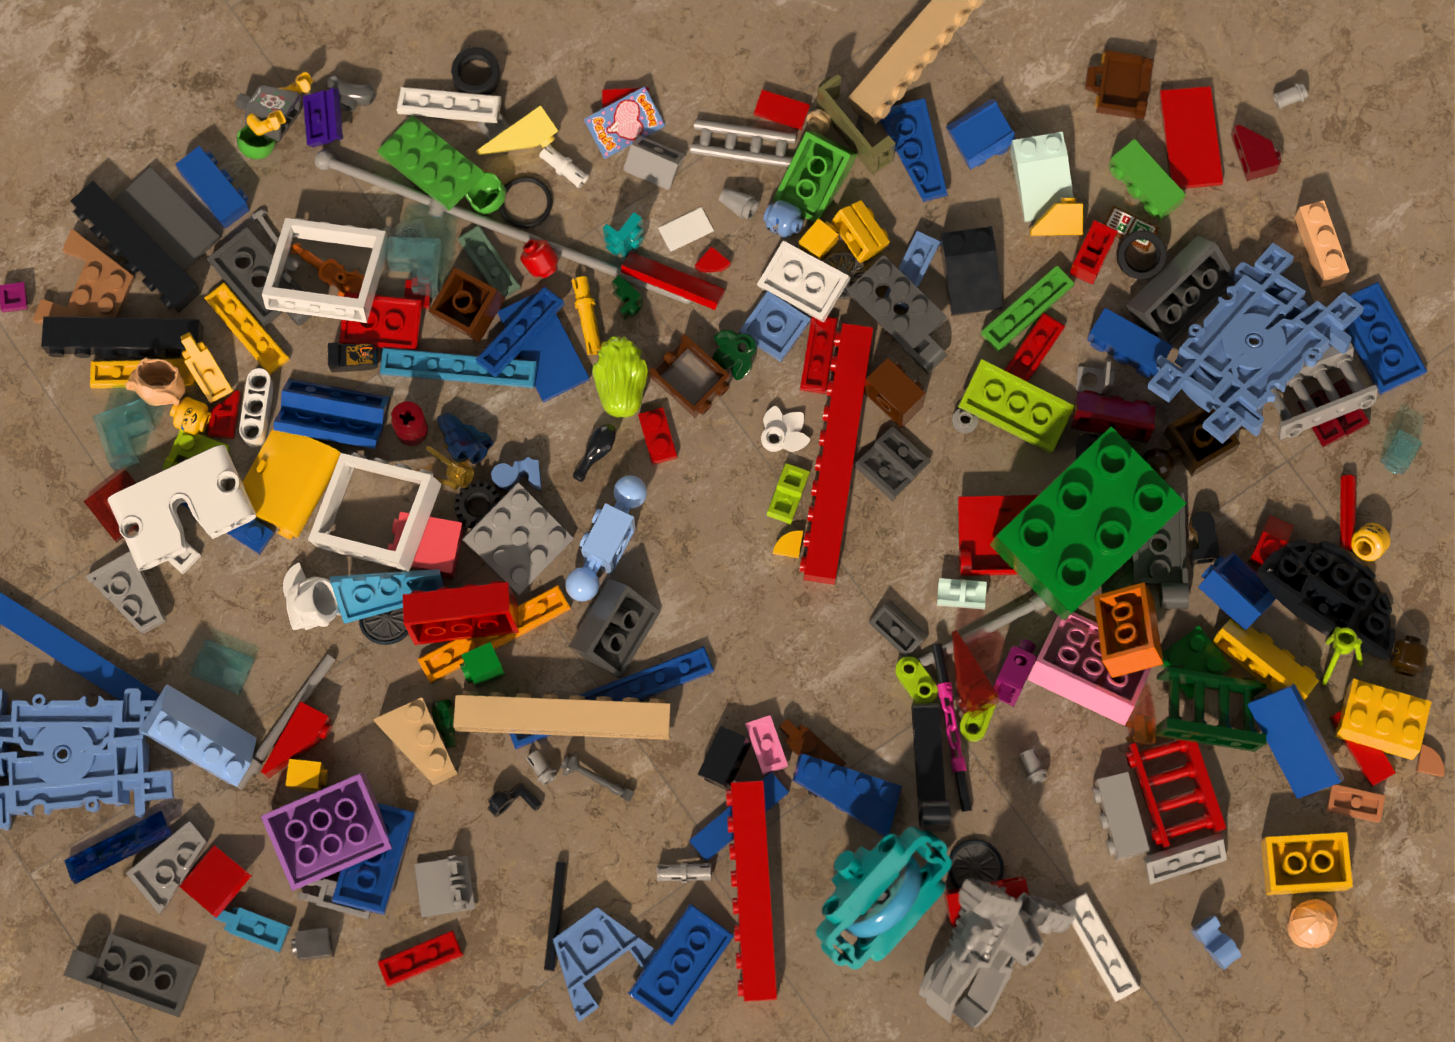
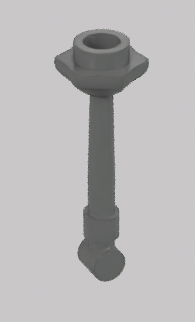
(571, 764)

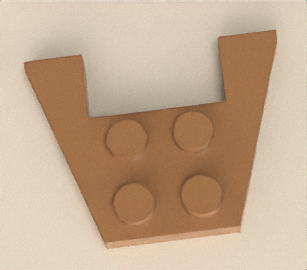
(100, 287)

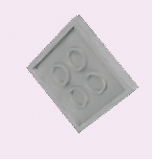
(517, 538)

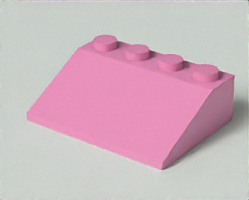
(1074, 669)

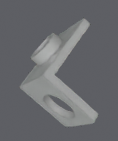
(1104, 378)

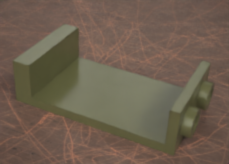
(874, 157)

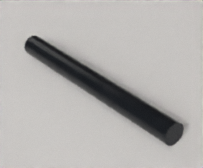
(555, 915)

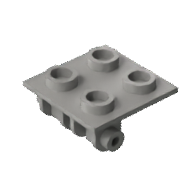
(444, 886)

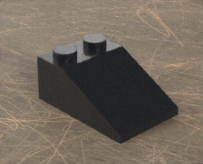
(971, 270)

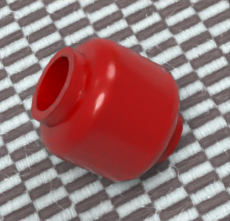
(539, 258)

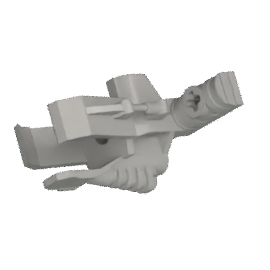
(986, 938)

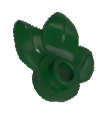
(731, 355)

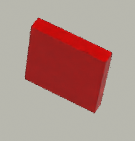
(215, 881)

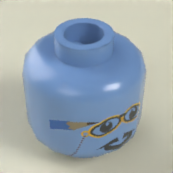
(783, 219)

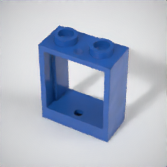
(1236, 590)

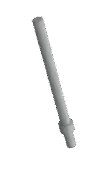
(1034, 603)
(277, 731)

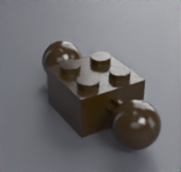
(1191, 445)

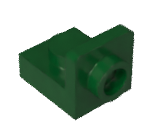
(625, 292)

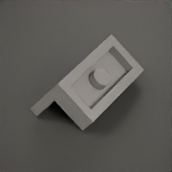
(653, 162)

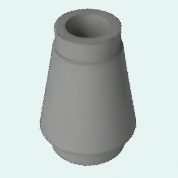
(739, 203)

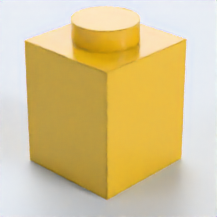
(819, 239)
(306, 775)

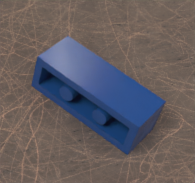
(213, 186)
(1128, 343)

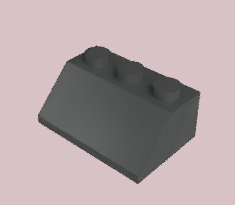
(614, 628)

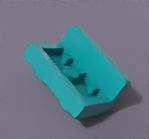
(625, 239)

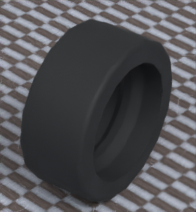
(473, 54)
(1160, 251)

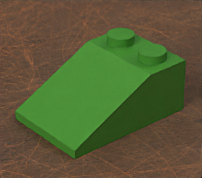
(815, 175)

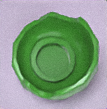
(253, 145)
(487, 194)

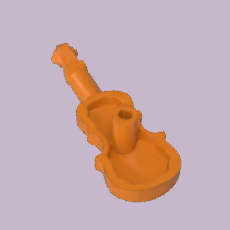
(331, 271)

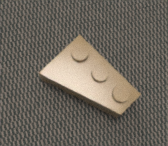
(418, 738)

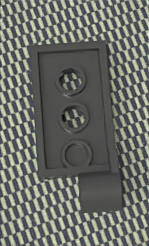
(241, 280)
(908, 330)
(1165, 567)
(114, 971)

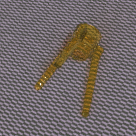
(458, 473)

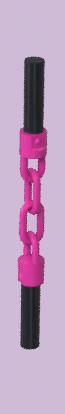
(957, 763)

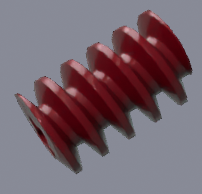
(409, 423)

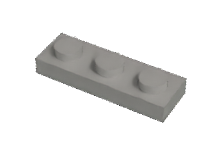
(1185, 858)

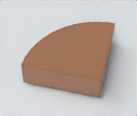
(1430, 762)

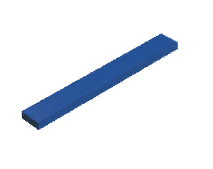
(69, 651)
(643, 684)

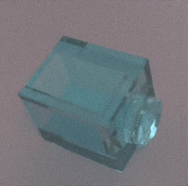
(1401, 452)

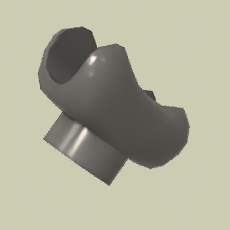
(351, 94)

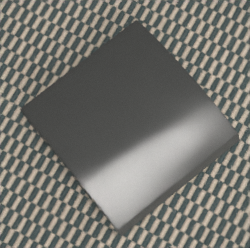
(892, 463)

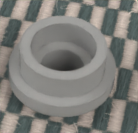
(961, 427)

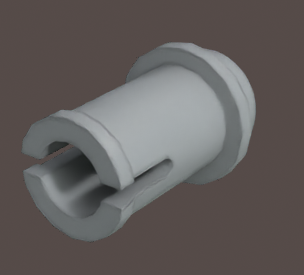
(1290, 96)
(1033, 766)
(541, 767)

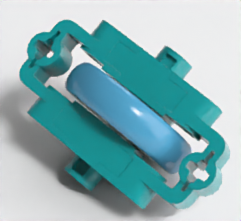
(881, 895)

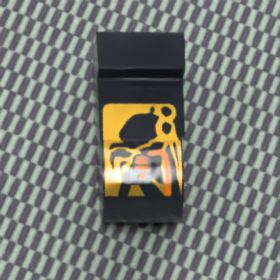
(352, 357)
(1205, 538)

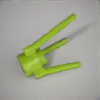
(1344, 642)

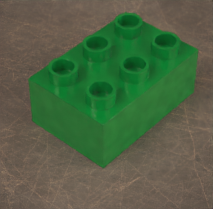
(1087, 523)

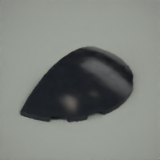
(1331, 590)

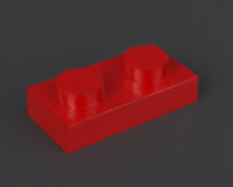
(657, 436)

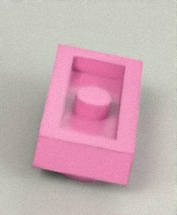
(766, 745)

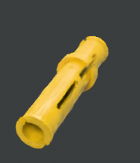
(585, 307)

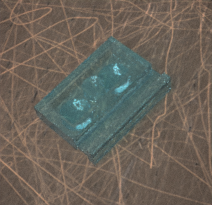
(222, 667)

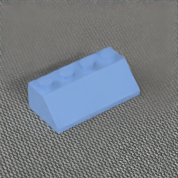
(200, 735)

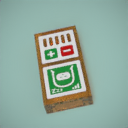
(1126, 223)

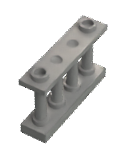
(1337, 407)

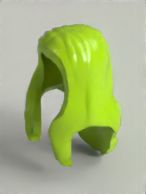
(620, 377)

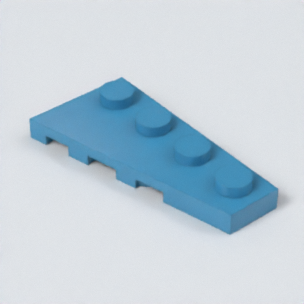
(379, 593)

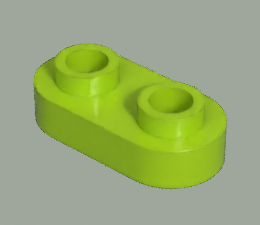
(916, 680)
(981, 720)

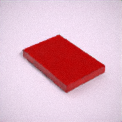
(391, 324)

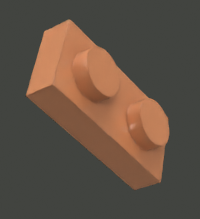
(1355, 803)

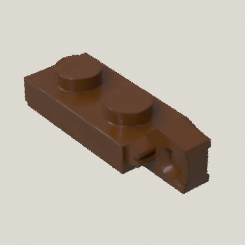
(804, 741)

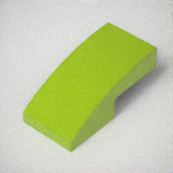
(788, 493)

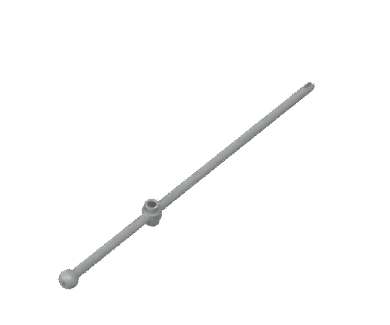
(324, 160)

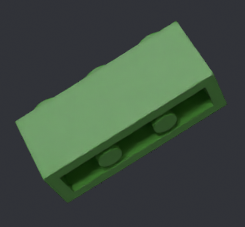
(1146, 180)

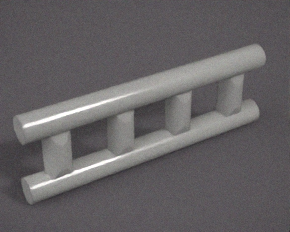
(732, 132)

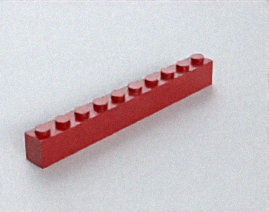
(837, 455)

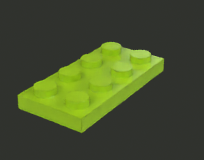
(1016, 406)

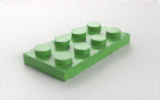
(430, 163)

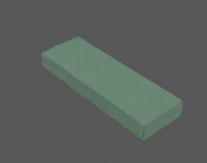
(488, 261)

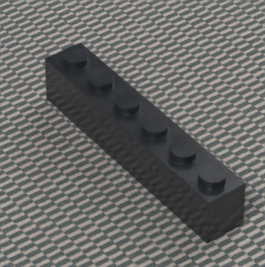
(135, 247)
(117, 336)

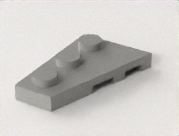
(129, 592)
(167, 866)

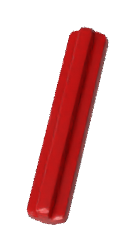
(1347, 510)

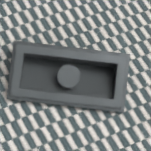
(898, 629)

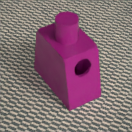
(1015, 672)

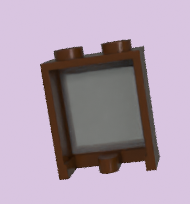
(691, 377)

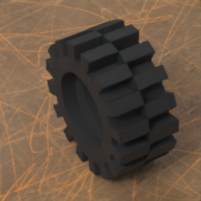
(466, 495)

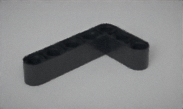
(932, 804)

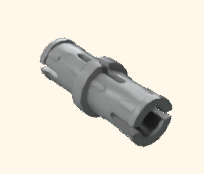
(684, 872)

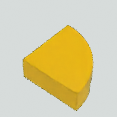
(789, 544)

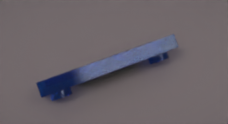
(117, 847)

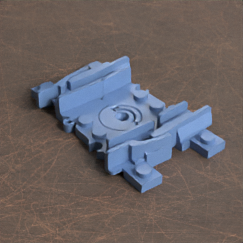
(1231, 373)
(90, 769)

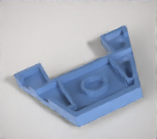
(589, 948)

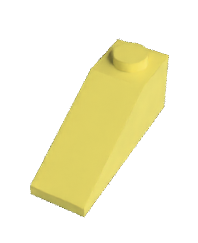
(526, 133)

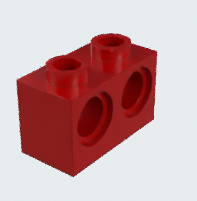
(1093, 252)

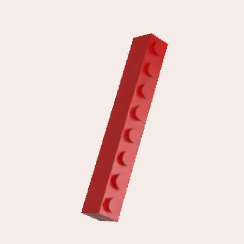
(753, 891)

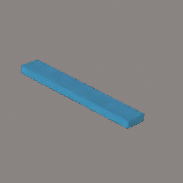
(454, 368)

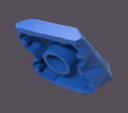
(981, 134)

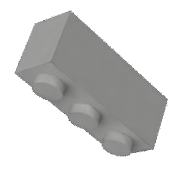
(1120, 816)

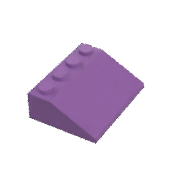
(327, 831)

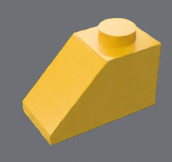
(1060, 219)

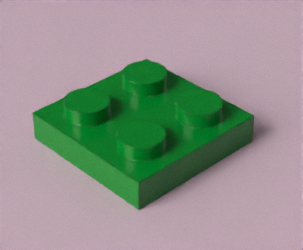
(1197, 654)

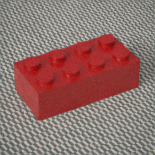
(460, 613)

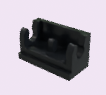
(724, 758)

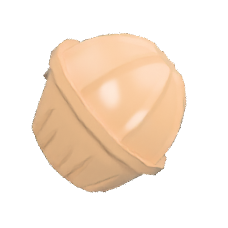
(1312, 923)

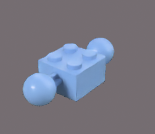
(607, 539)

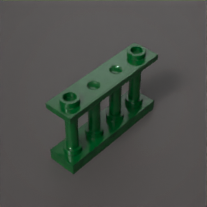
(1198, 729)

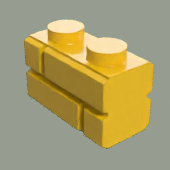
(861, 231)

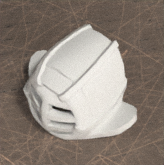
(311, 604)

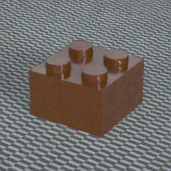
(466, 304)
(895, 392)

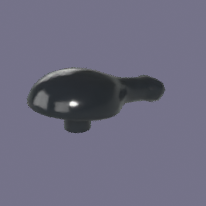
(597, 447)

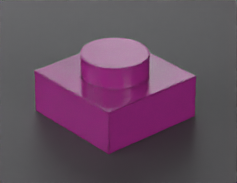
(13, 297)

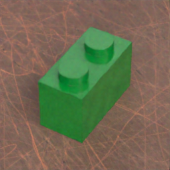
(481, 665)

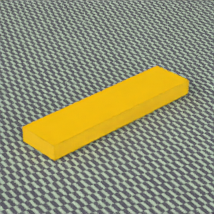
(246, 328)
(117, 372)

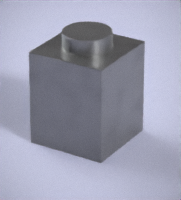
(312, 944)

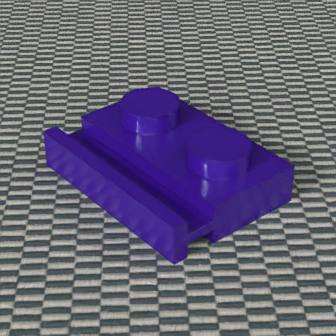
(322, 117)

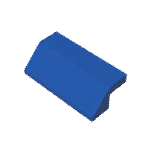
(331, 413)

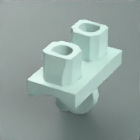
(961, 593)

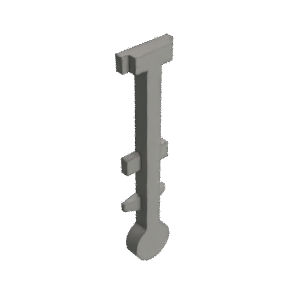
(291, 263)

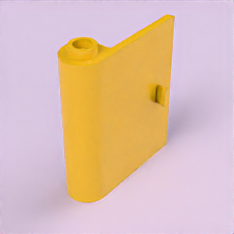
(289, 480)

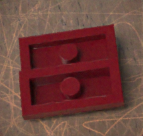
(1342, 426)

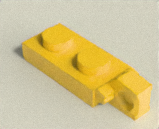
(205, 369)

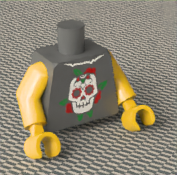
(274, 109)

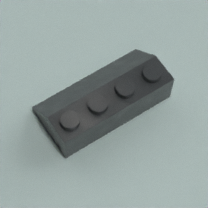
(1182, 290)

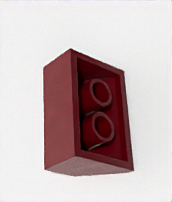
(1098, 413)

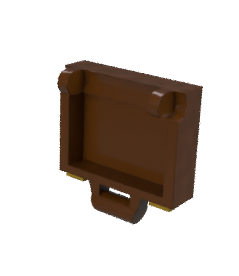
(1122, 84)

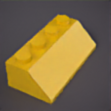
(1263, 659)

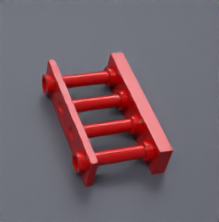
(1203, 793)

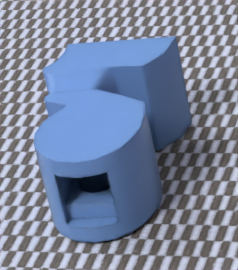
(506, 477)
(1217, 944)

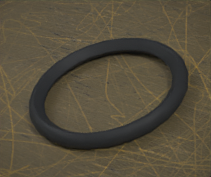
(545, 214)

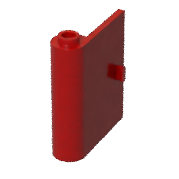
(978, 524)

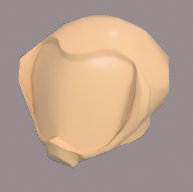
(157, 382)

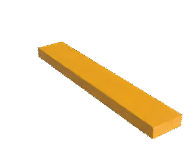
(530, 615)

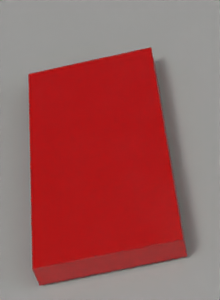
(1191, 137)

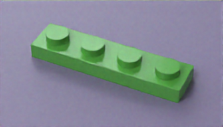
(1027, 309)

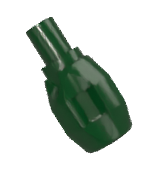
(444, 720)

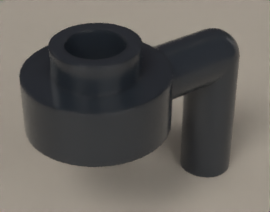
(502, 801)

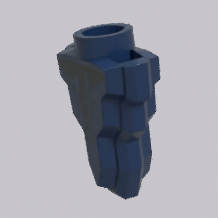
(464, 440)

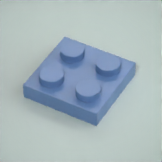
(775, 326)

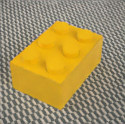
(1383, 719)
(1306, 863)

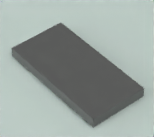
(167, 219)

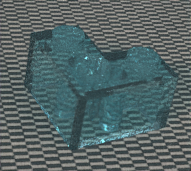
(420, 257)
(119, 427)

